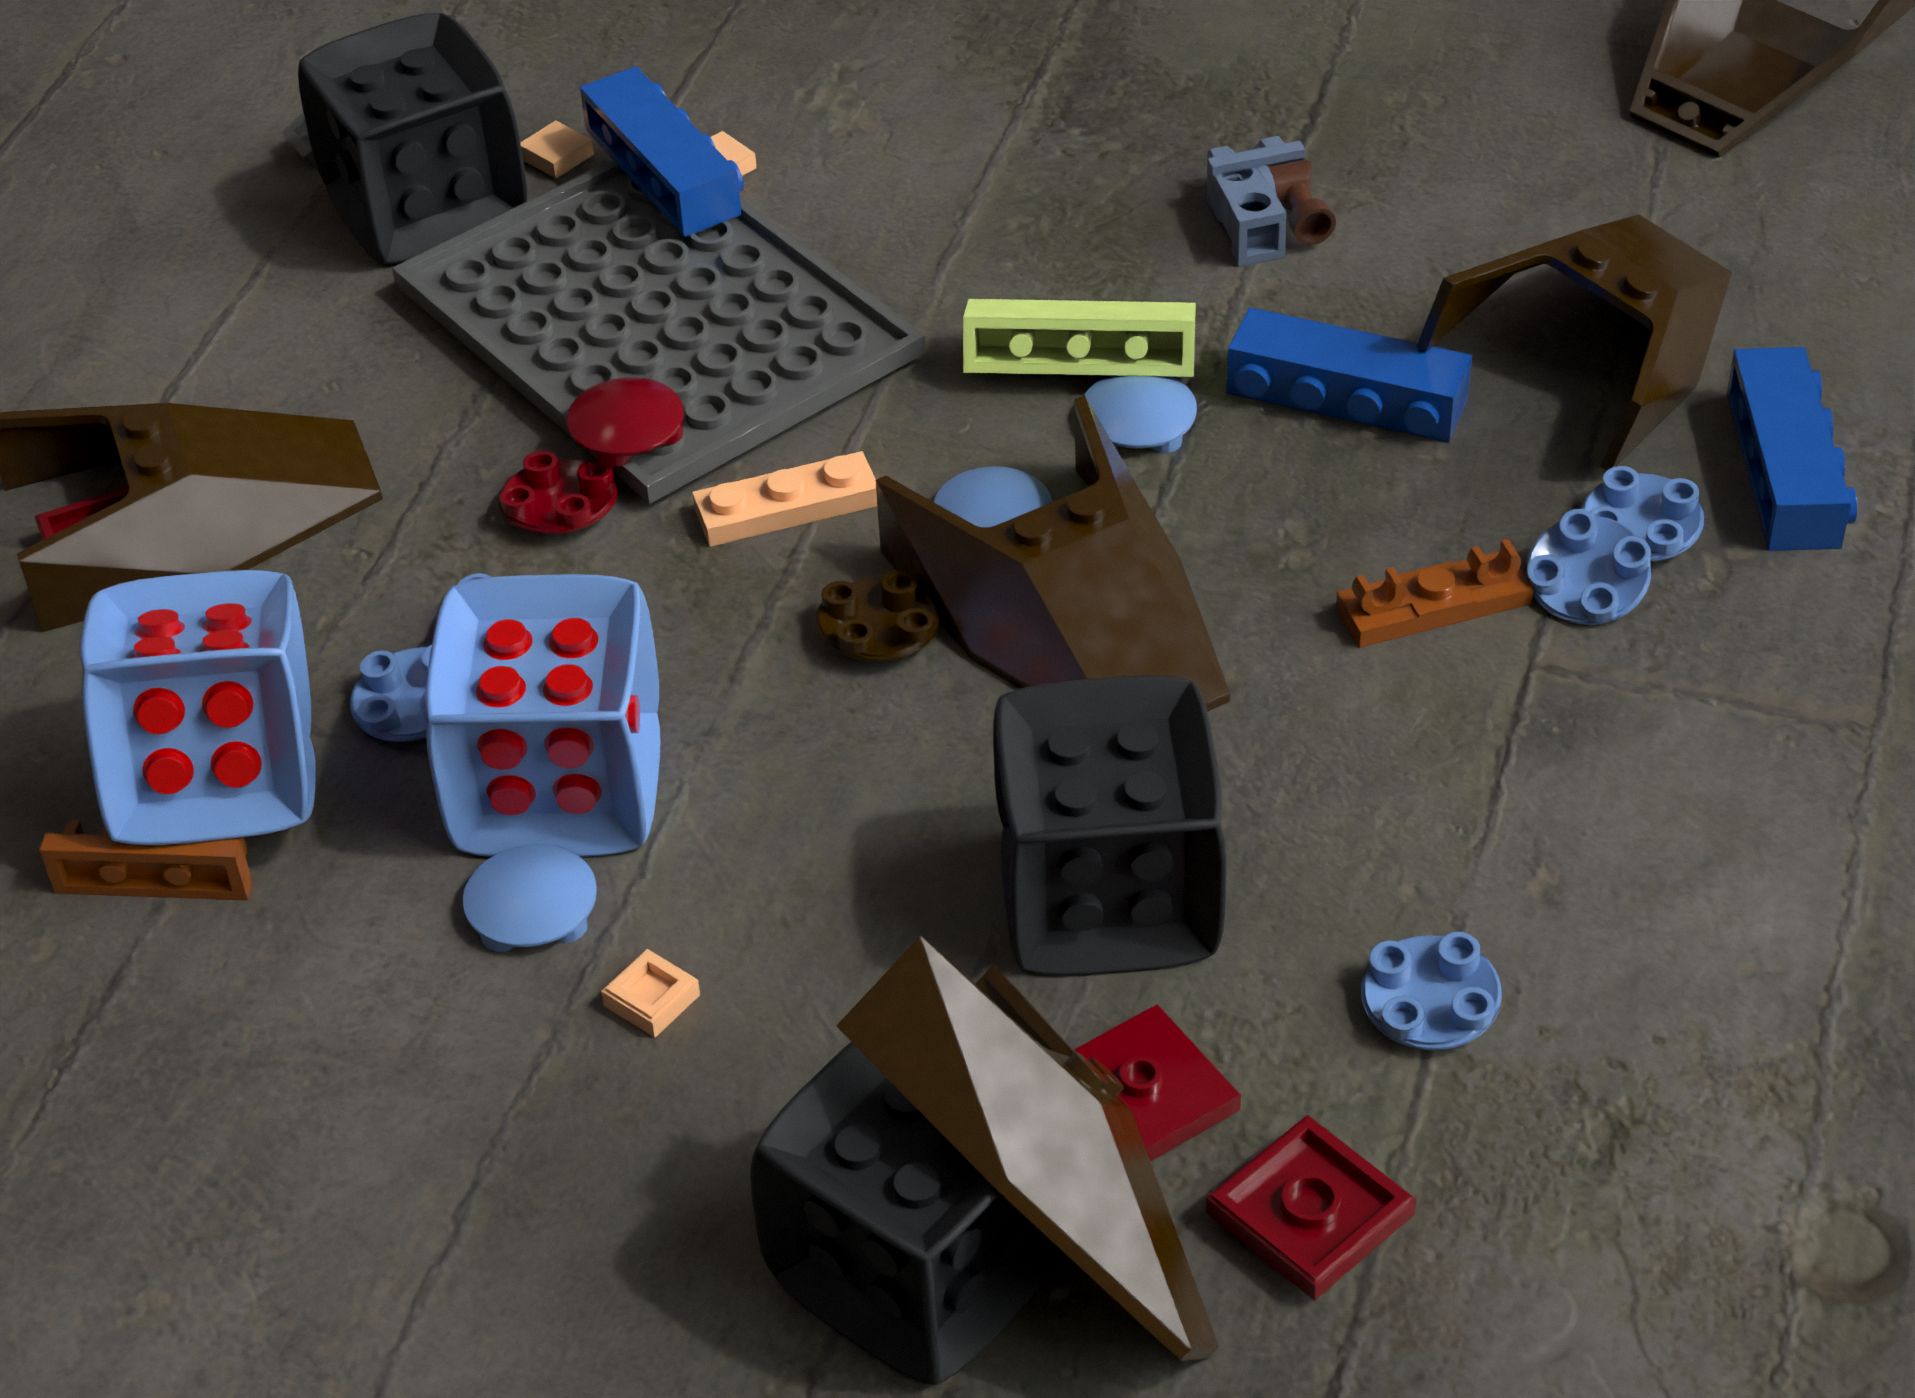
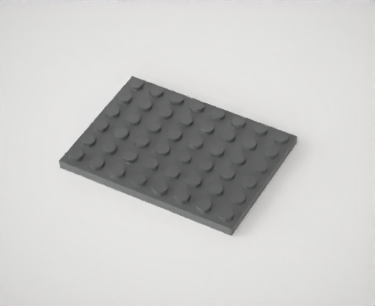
(608, 290)

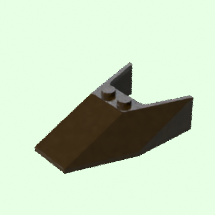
(1738, 63)
(1640, 273)
(202, 496)
(1063, 588)
(1036, 1128)

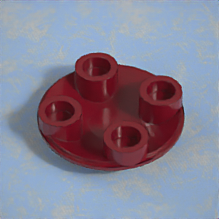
(625, 419)
(557, 494)

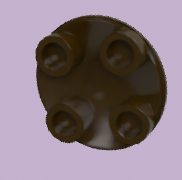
(877, 617)

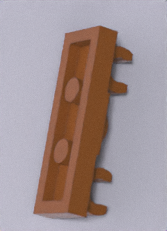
(1434, 596)
(104, 867)

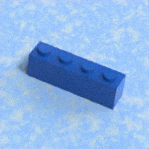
(662, 151)
(1348, 374)
(1790, 449)

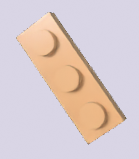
(785, 498)

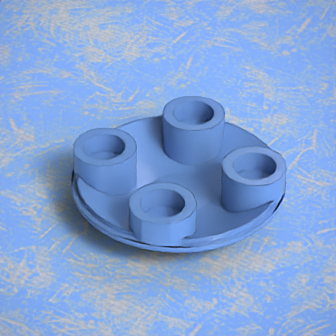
(1143, 411)
(992, 495)
(1652, 506)
(1589, 569)
(392, 694)
(530, 897)
(1431, 990)

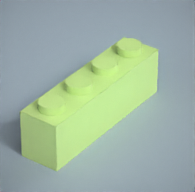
(1079, 337)

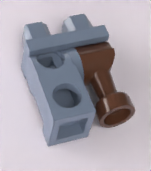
(1255, 189)

